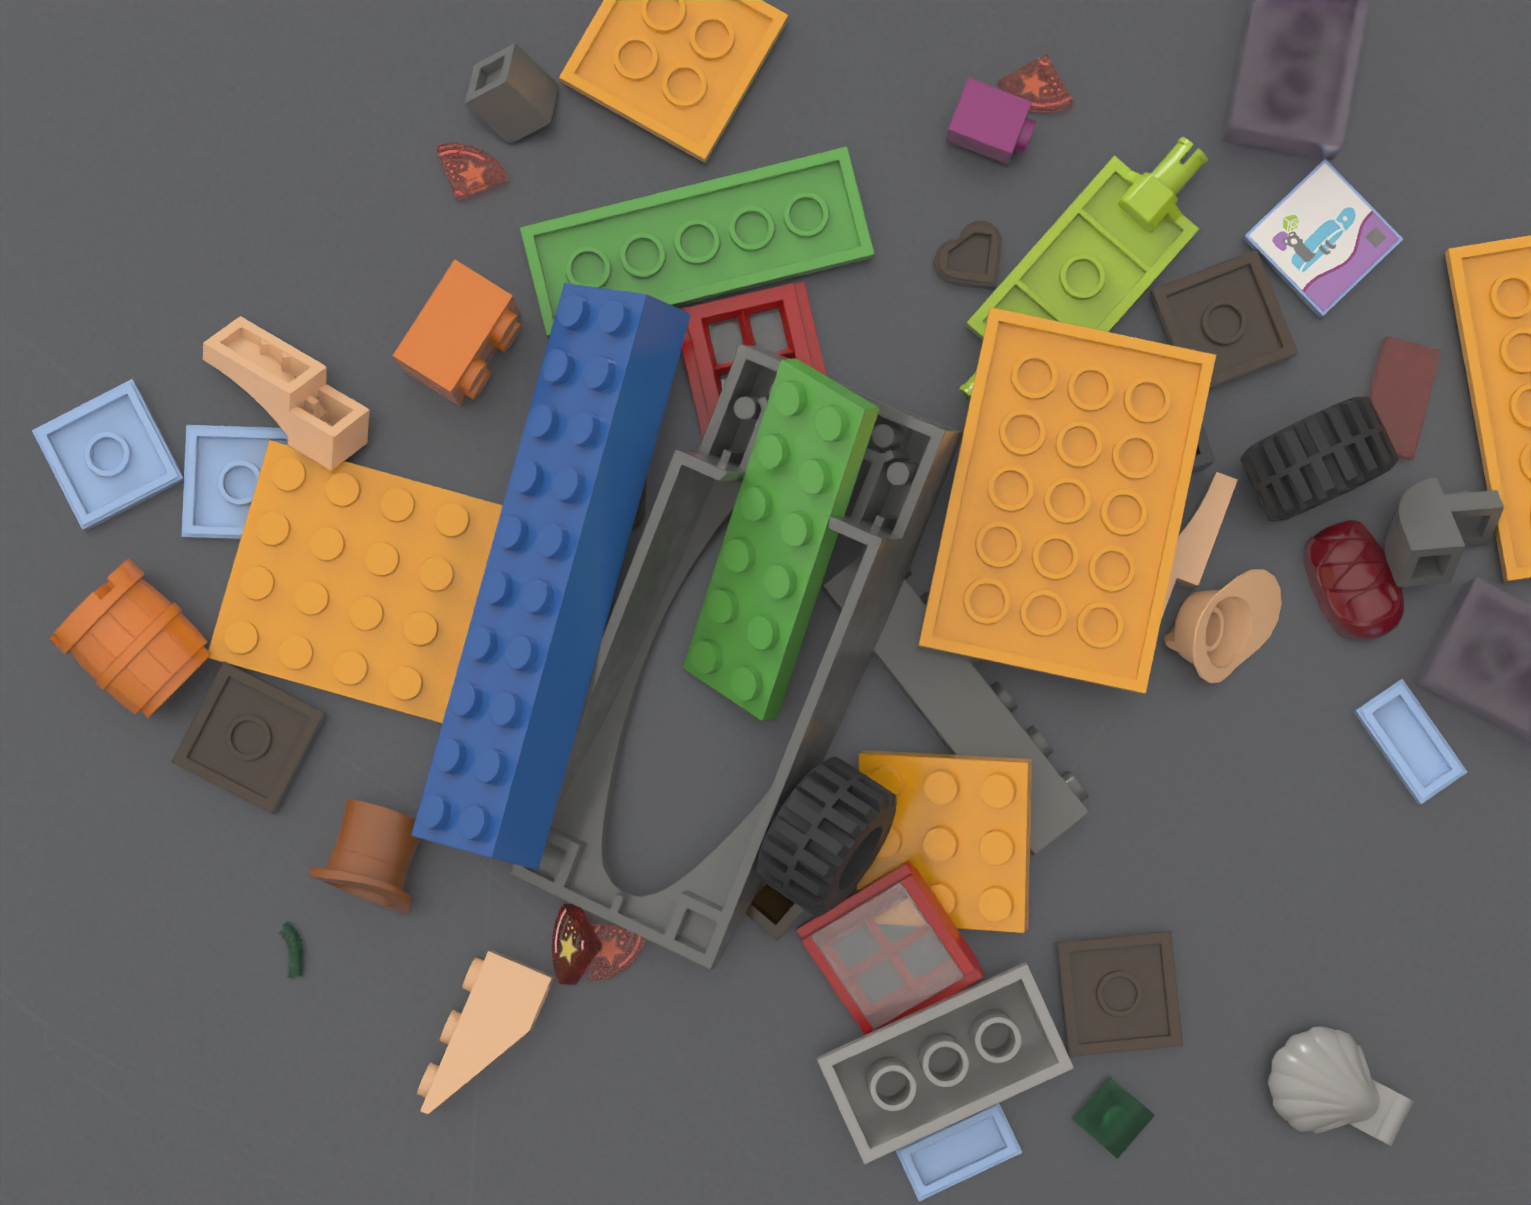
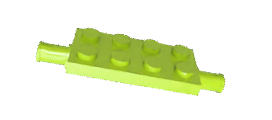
(1101, 248)

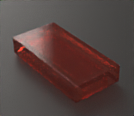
(1403, 391)

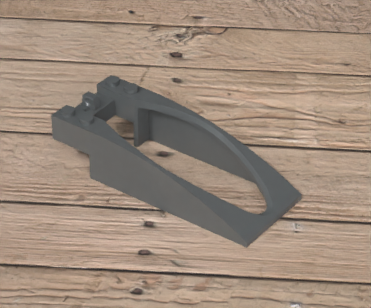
(693, 505)

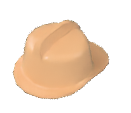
(1226, 625)

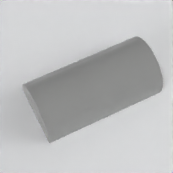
(945, 1062)

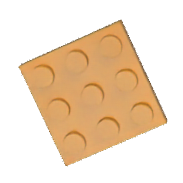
(674, 64)
(963, 831)

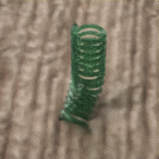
(295, 952)

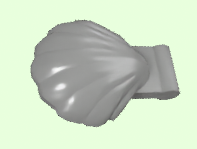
(1325, 1083)

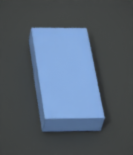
(1410, 741)
(958, 1151)

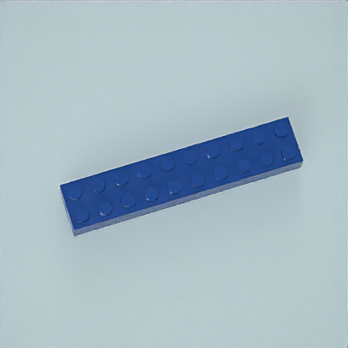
(551, 574)

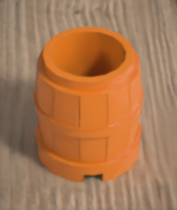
(132, 641)

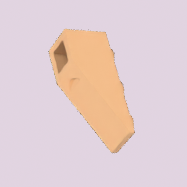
(496, 1016)

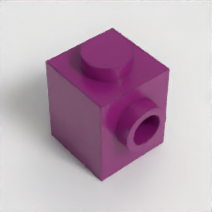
(991, 122)

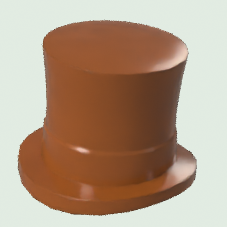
(372, 855)

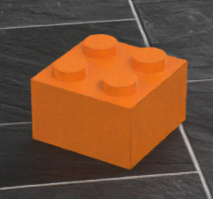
(459, 334)

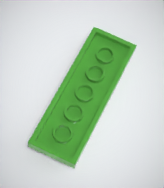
(707, 235)
(780, 538)

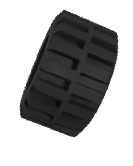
(1319, 458)
(826, 836)

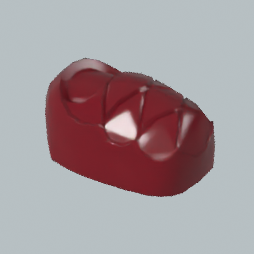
(1353, 581)

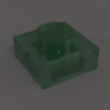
(1113, 1117)

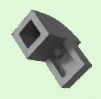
(1434, 529)

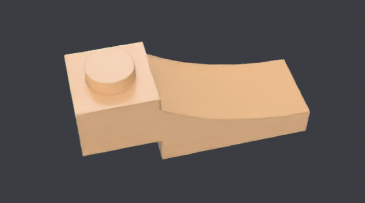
(291, 390)
(1200, 533)

